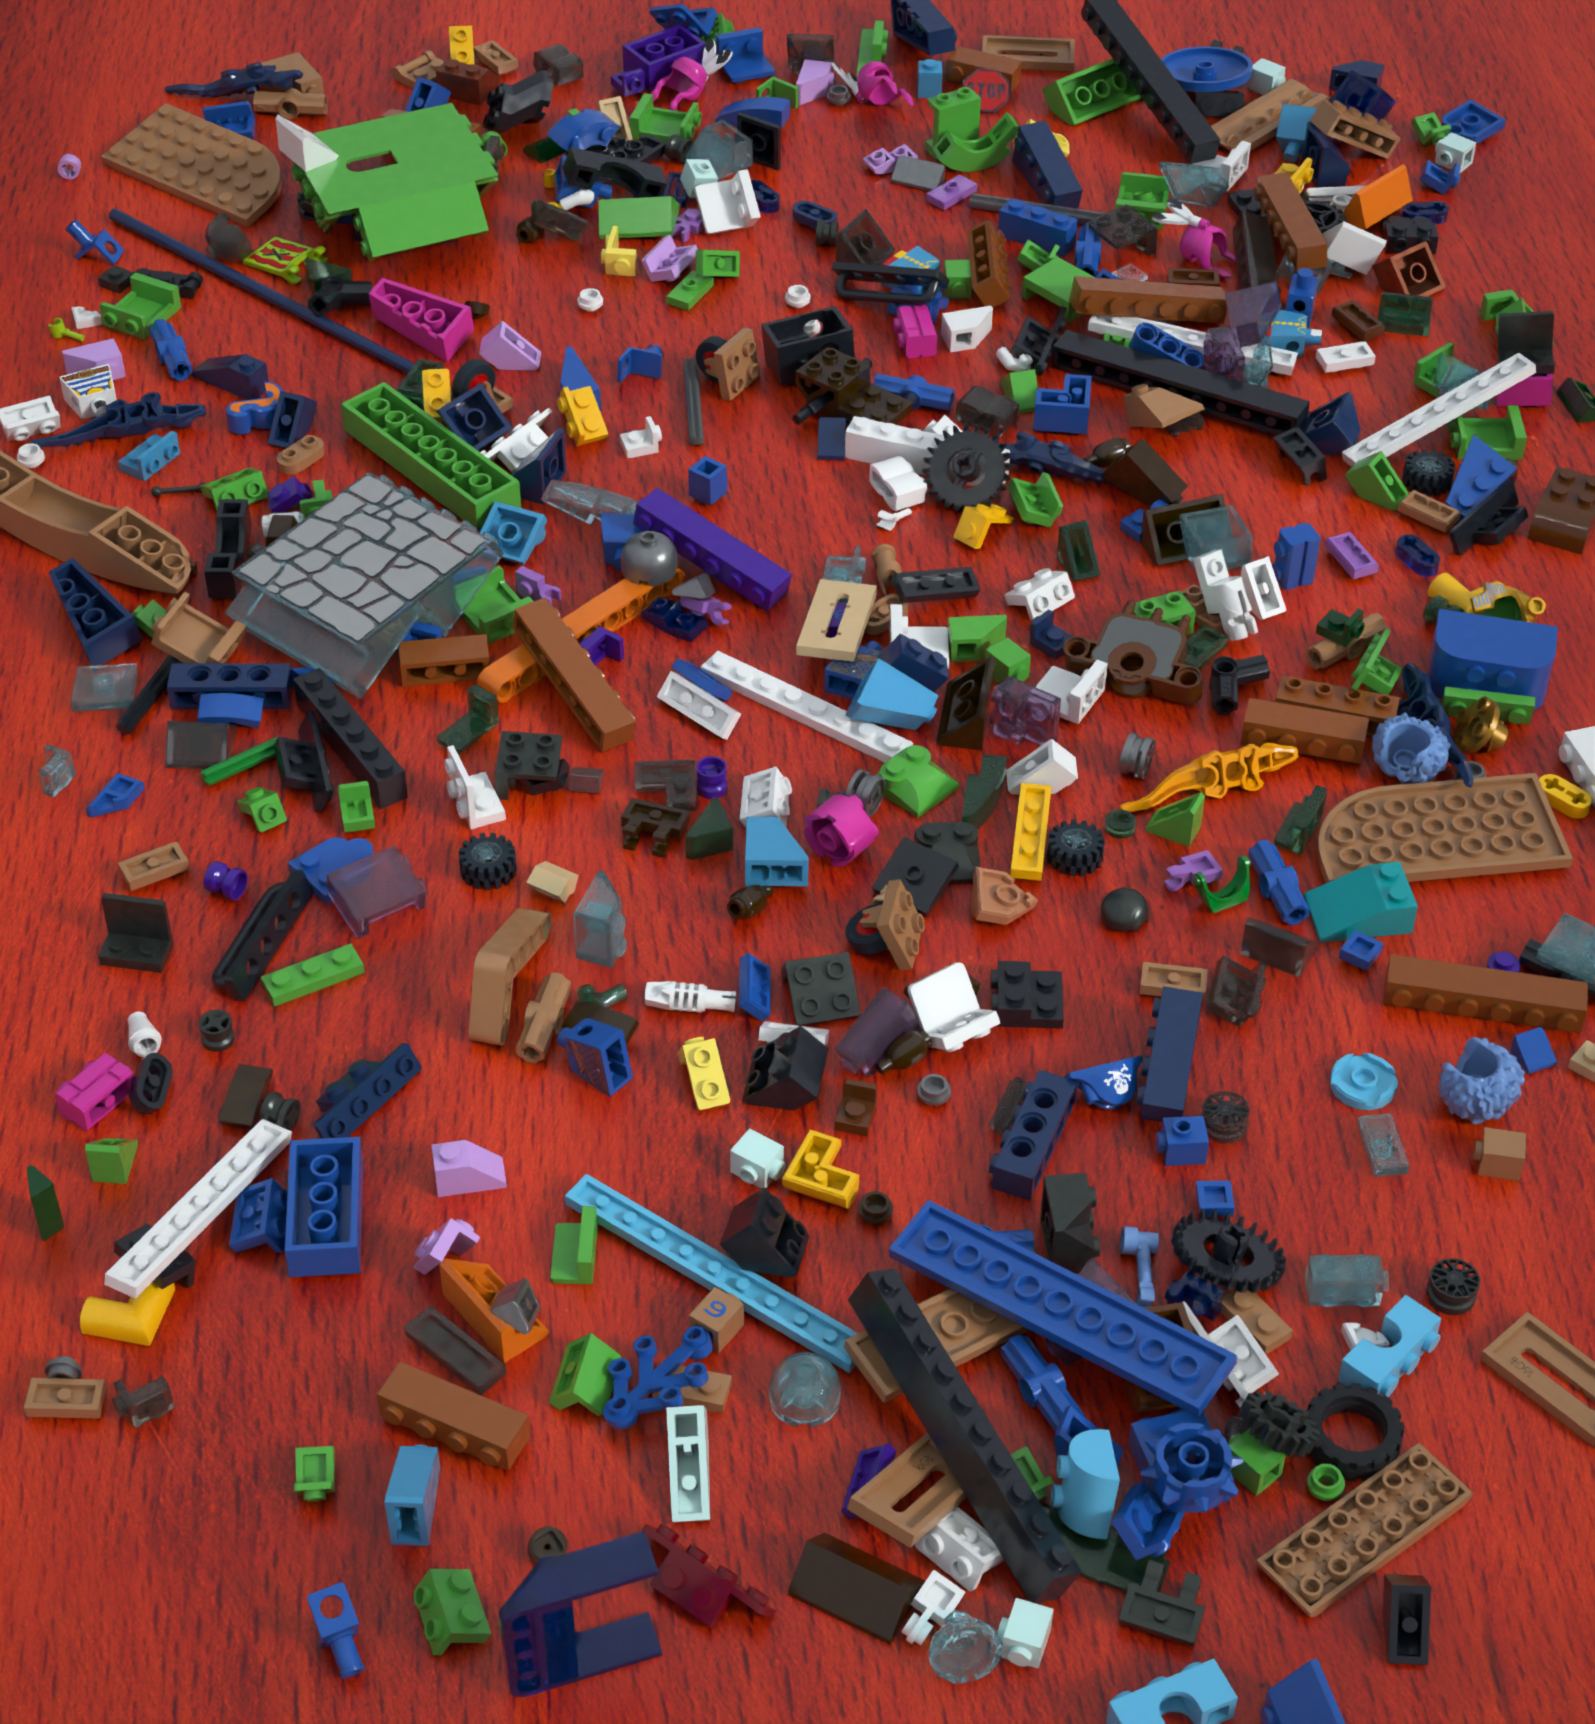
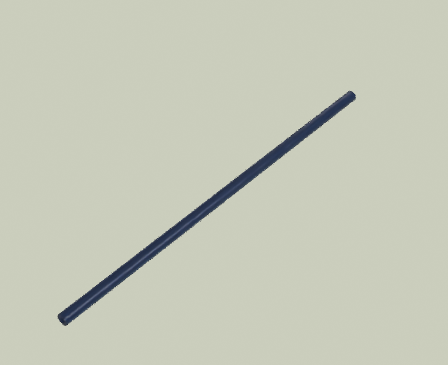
(262, 291)

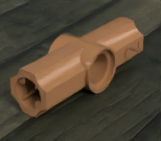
(280, 104)
(1328, 652)
(543, 1018)

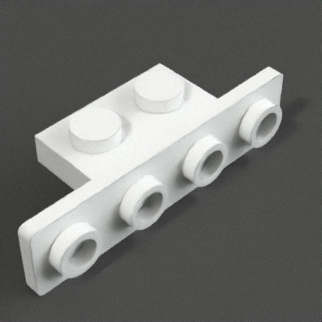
(520, 442)
(1252, 1365)

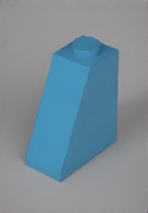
(892, 699)
(773, 855)
(412, 1495)

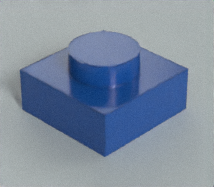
(1361, 950)
(1214, 1195)

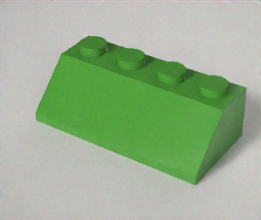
(1090, 93)

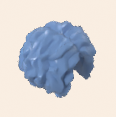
(1410, 749)
(1482, 1082)

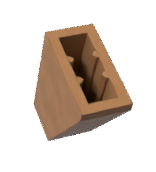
(309, 83)

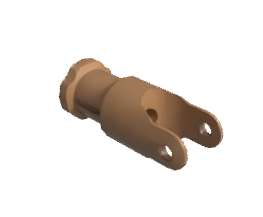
(884, 557)

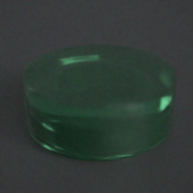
(1120, 824)

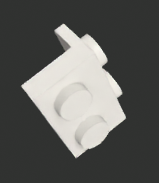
(29, 419)
(1043, 592)

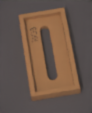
(1060, 48)
(1567, 1361)
(895, 1481)

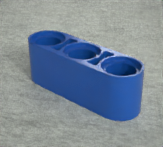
(1157, 342)

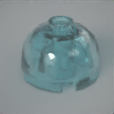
(804, 1389)

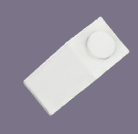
(1044, 766)

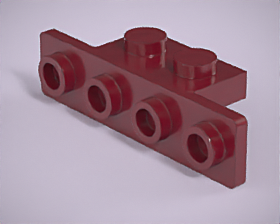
(698, 1585)

